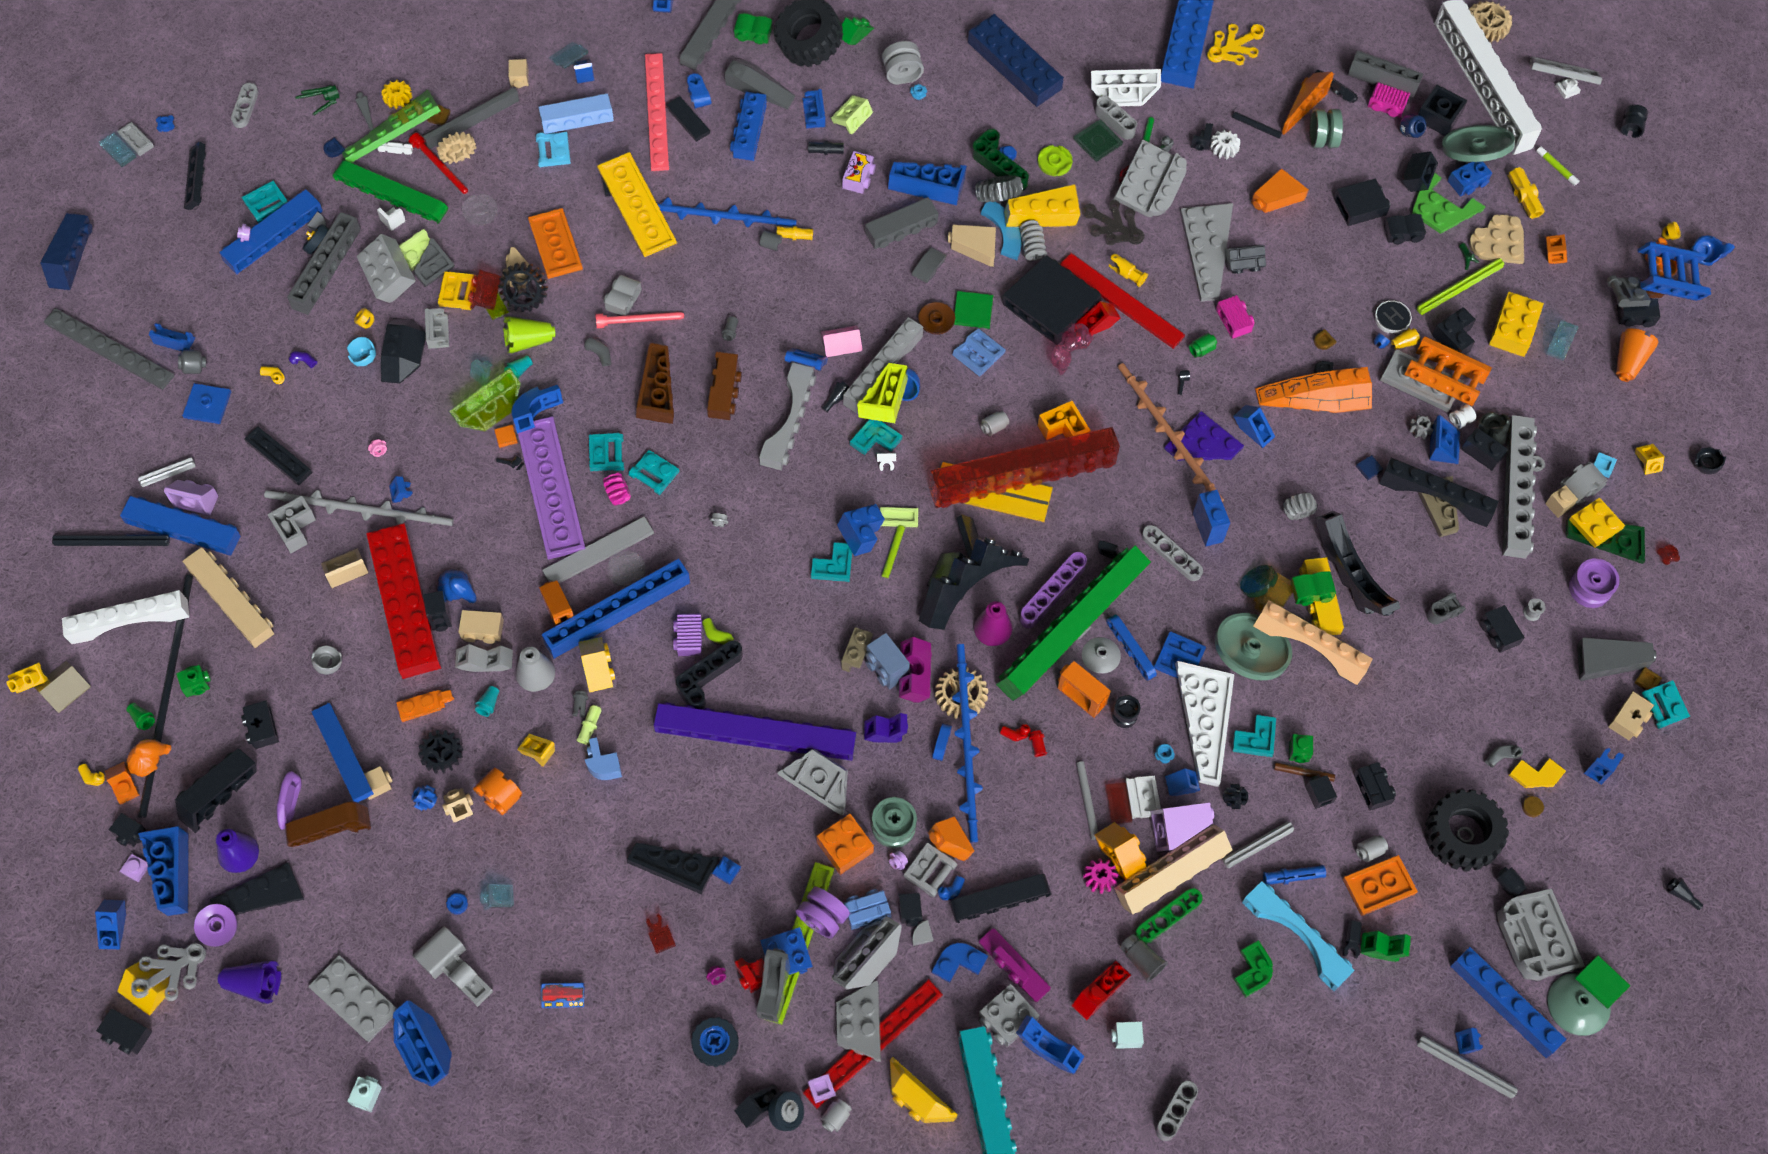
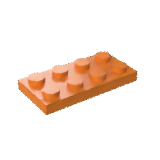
(555, 243)

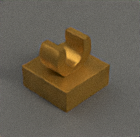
(441, 117)

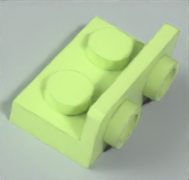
(853, 113)
(414, 248)

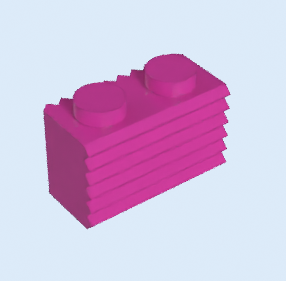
(1388, 100)
(1235, 316)

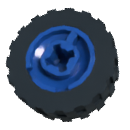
(715, 1042)

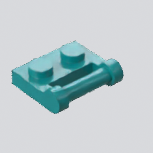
(262, 197)
(600, 452)
(657, 467)
(1670, 702)

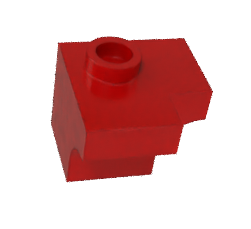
(750, 974)

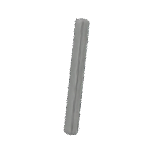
(1467, 1067)

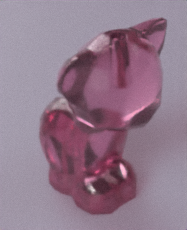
(1076, 338)

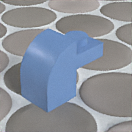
(602, 767)

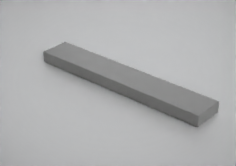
(598, 551)

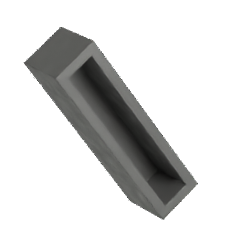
(901, 223)

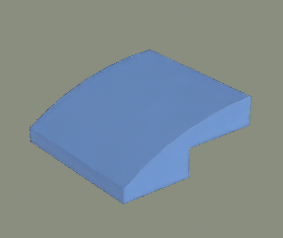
(983, 346)

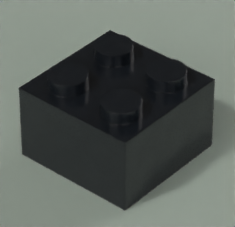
(1442, 109)

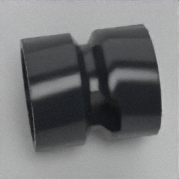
(1634, 120)
(1126, 711)

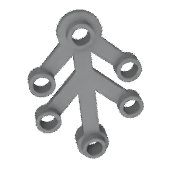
(171, 969)

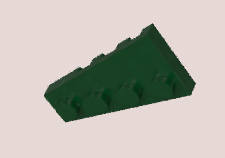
(1626, 543)

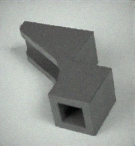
(774, 982)

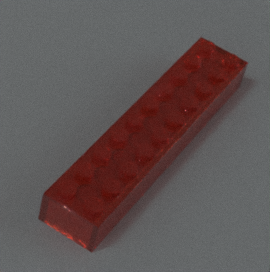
(1024, 466)

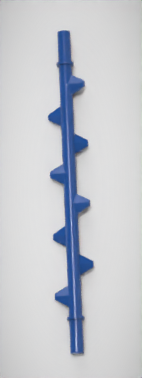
(716, 216)
(969, 751)

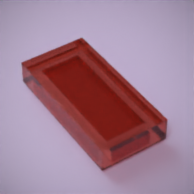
(1118, 803)

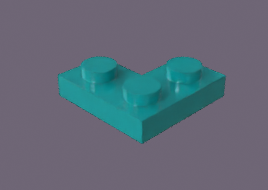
(874, 432)
(836, 569)
(1259, 742)

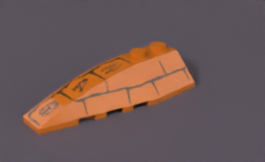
(1323, 391)

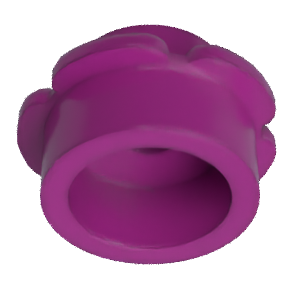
(715, 972)

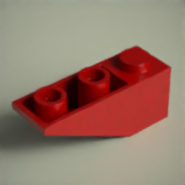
(1100, 990)

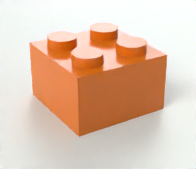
(845, 844)

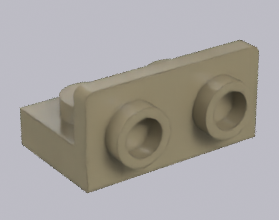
(856, 649)

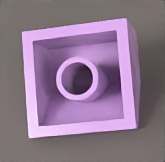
(192, 496)

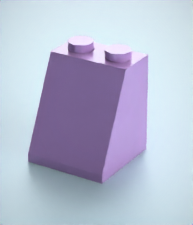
(1179, 824)

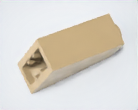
(974, 242)

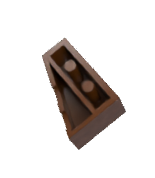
(724, 386)

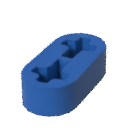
(942, 741)

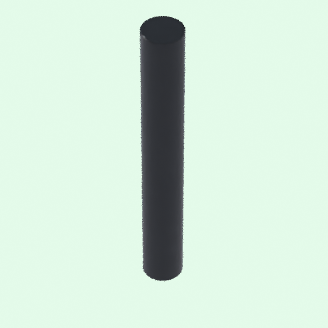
(1257, 125)

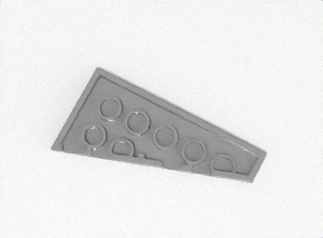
(1207, 238)

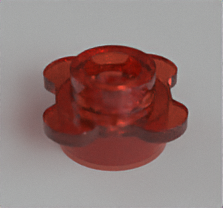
(1669, 549)

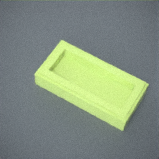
(900, 516)

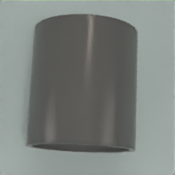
(770, 240)

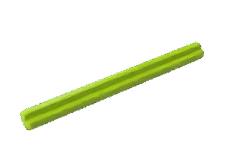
(1460, 286)

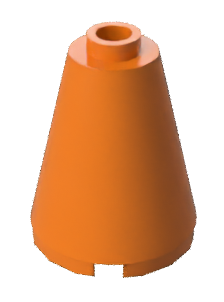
(1634, 352)

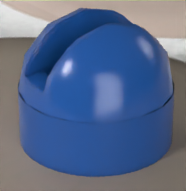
(1382, 339)

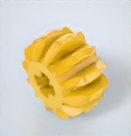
(396, 94)

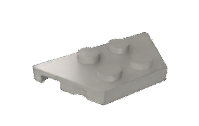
(820, 779)
(860, 1022)

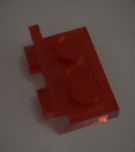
(484, 290)

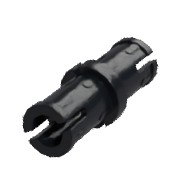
(826, 148)

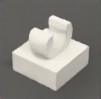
(1568, 87)
(886, 458)

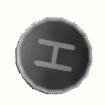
(1393, 317)

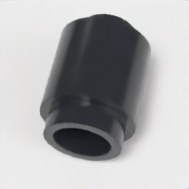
(1511, 881)

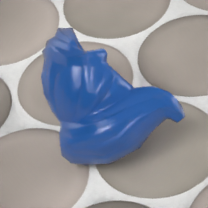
(1713, 248)
(456, 586)

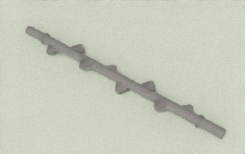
(366, 511)

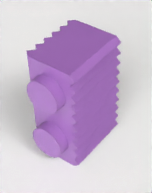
(688, 634)

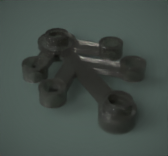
(1114, 225)

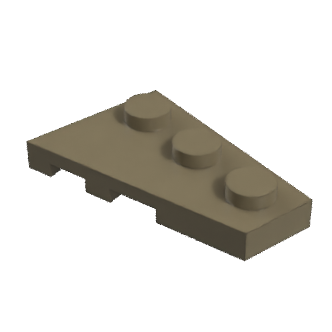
(1441, 513)

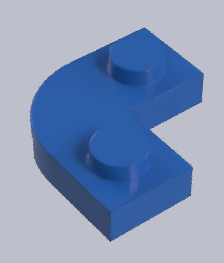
(958, 955)

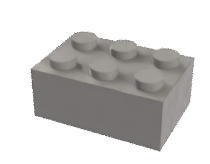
(386, 268)

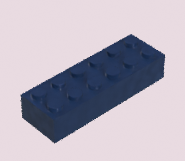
(1015, 60)

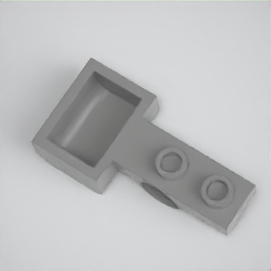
(442, 955)

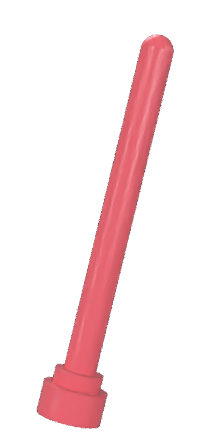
(603, 320)

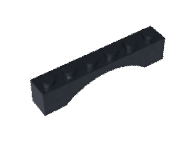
(1472, 504)

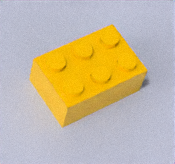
(1516, 324)

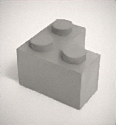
(289, 521)

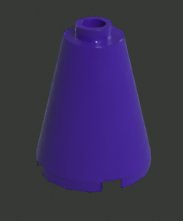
(236, 850)
(252, 980)

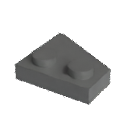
(432, 264)

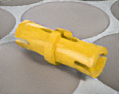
(795, 233)

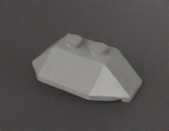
(867, 954)

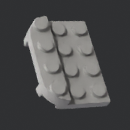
(1151, 180)
(1538, 936)

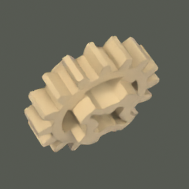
(456, 147)

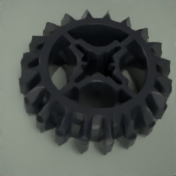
(529, 291)

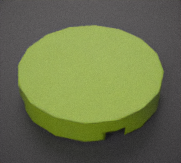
(1055, 160)

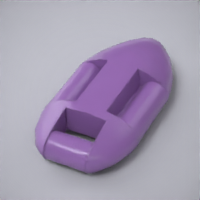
(287, 798)

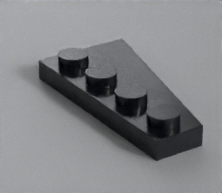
(684, 869)
(264, 891)

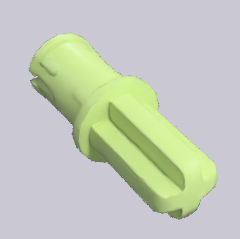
(589, 724)

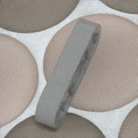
(243, 98)

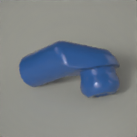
(953, 891)

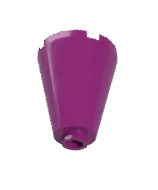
(993, 625)

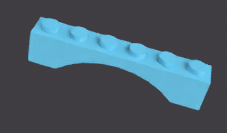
(1330, 966)

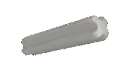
(166, 472)

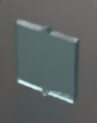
(568, 55)

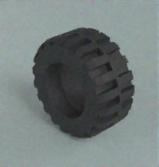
(819, 46)
(1483, 812)

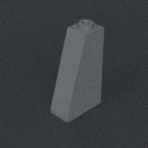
(1610, 657)

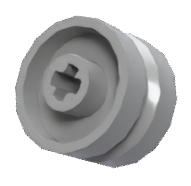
(902, 62)

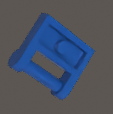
(806, 358)

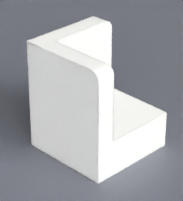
(392, 218)

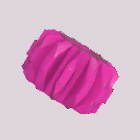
(616, 488)
(1106, 881)

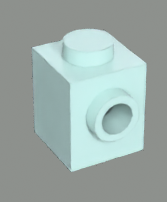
(1127, 1035)
(365, 1093)

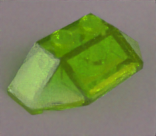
(488, 403)

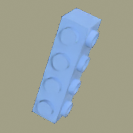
(576, 113)

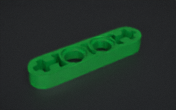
(1170, 918)

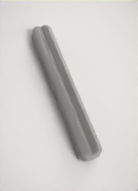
(1258, 844)

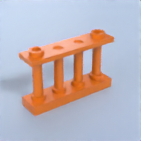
(1453, 360)

